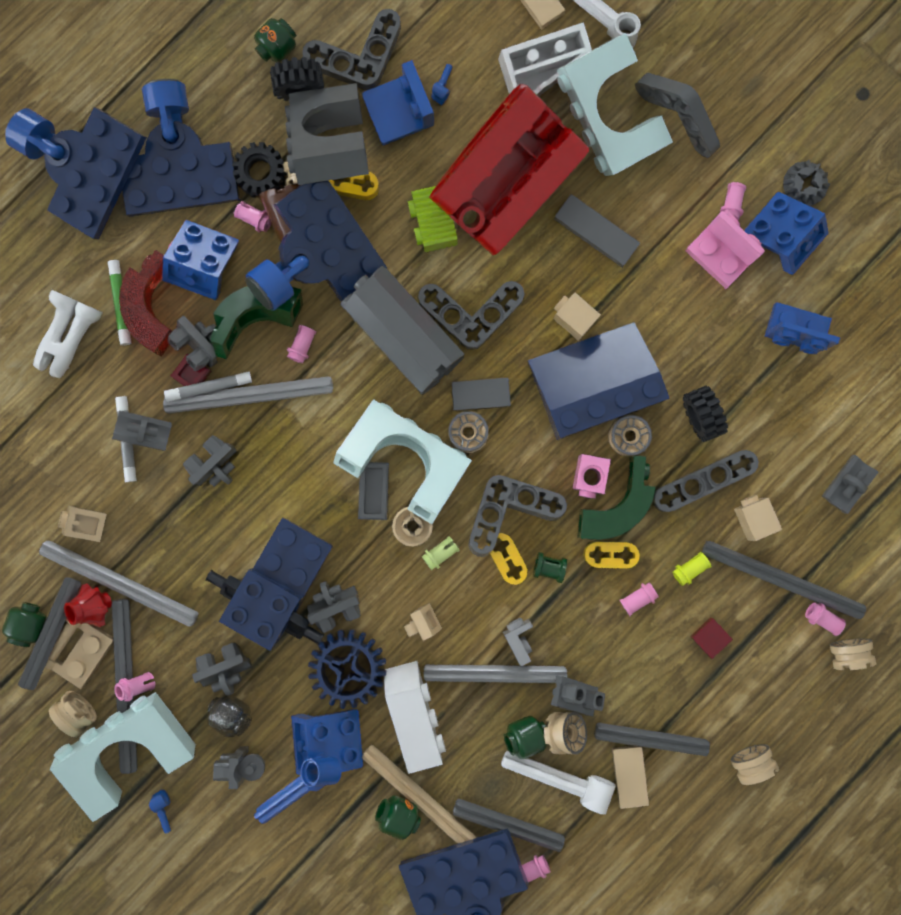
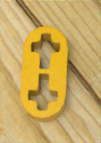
(356, 191)
(611, 547)
(515, 557)

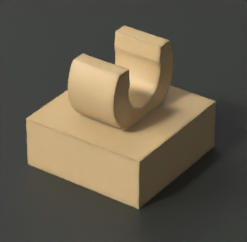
(423, 622)

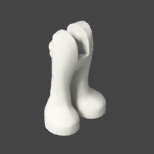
(51, 342)

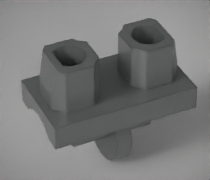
(198, 338)
(142, 430)
(202, 471)
(849, 484)
(331, 602)
(224, 674)
(577, 696)
(238, 766)

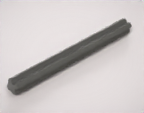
(784, 580)
(123, 669)

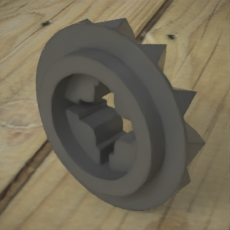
(793, 183)

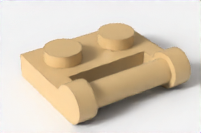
(84, 656)

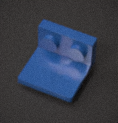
(399, 106)
(789, 230)
(198, 259)
(800, 328)
(328, 736)

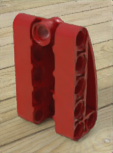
(509, 169)

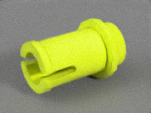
(691, 569)

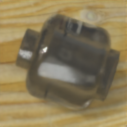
(229, 715)

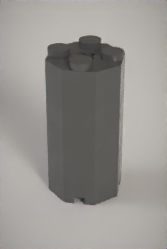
(402, 329)

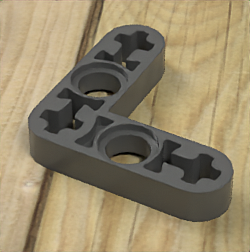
(366, 60)
(688, 105)
(467, 322)
(510, 500)

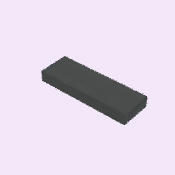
(596, 230)

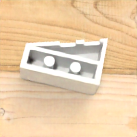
(538, 59)
(412, 717)

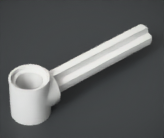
(612, 20)
(594, 792)

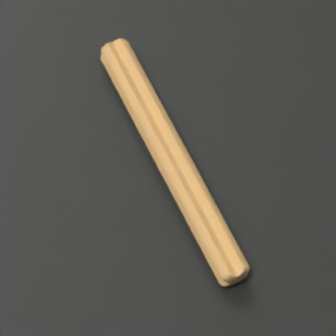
(416, 795)

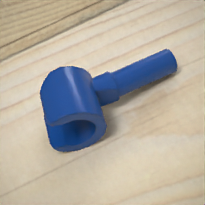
(439, 92)
(157, 804)

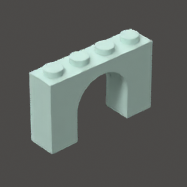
(582, 83)
(383, 427)
(145, 722)

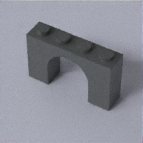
(326, 157)

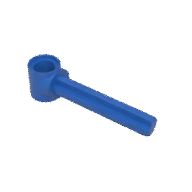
(314, 776)

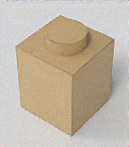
(575, 315)
(757, 518)

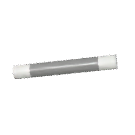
(207, 386)
(126, 448)

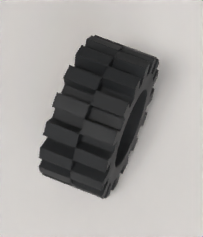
(295, 77)
(253, 155)
(705, 413)

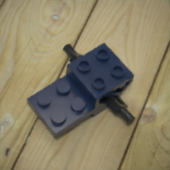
(275, 588)

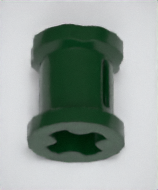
(550, 567)

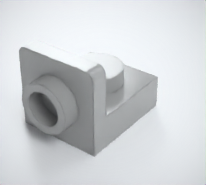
(519, 645)

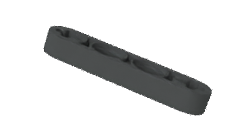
(705, 482)

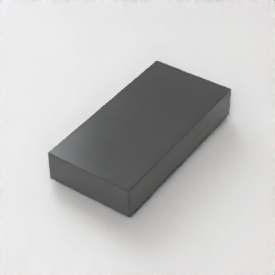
(481, 394)
(374, 491)

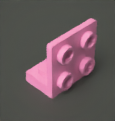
(725, 249)

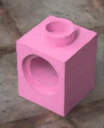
(600, 466)

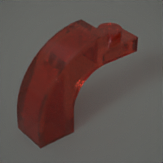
(136, 305)

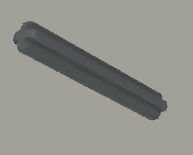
(48, 635)
(652, 739)
(516, 827)

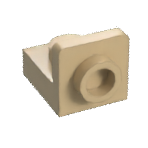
(82, 523)

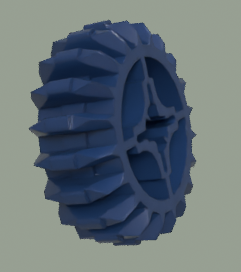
(335, 664)

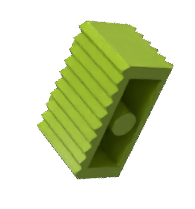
(435, 227)

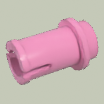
(734, 199)
(253, 216)
(301, 344)
(639, 598)
(819, 615)
(128, 688)
(536, 868)

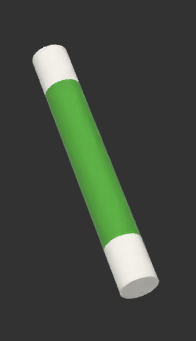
(116, 281)

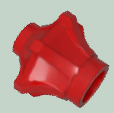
(88, 607)

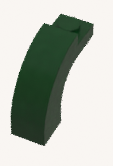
(244, 309)
(627, 512)

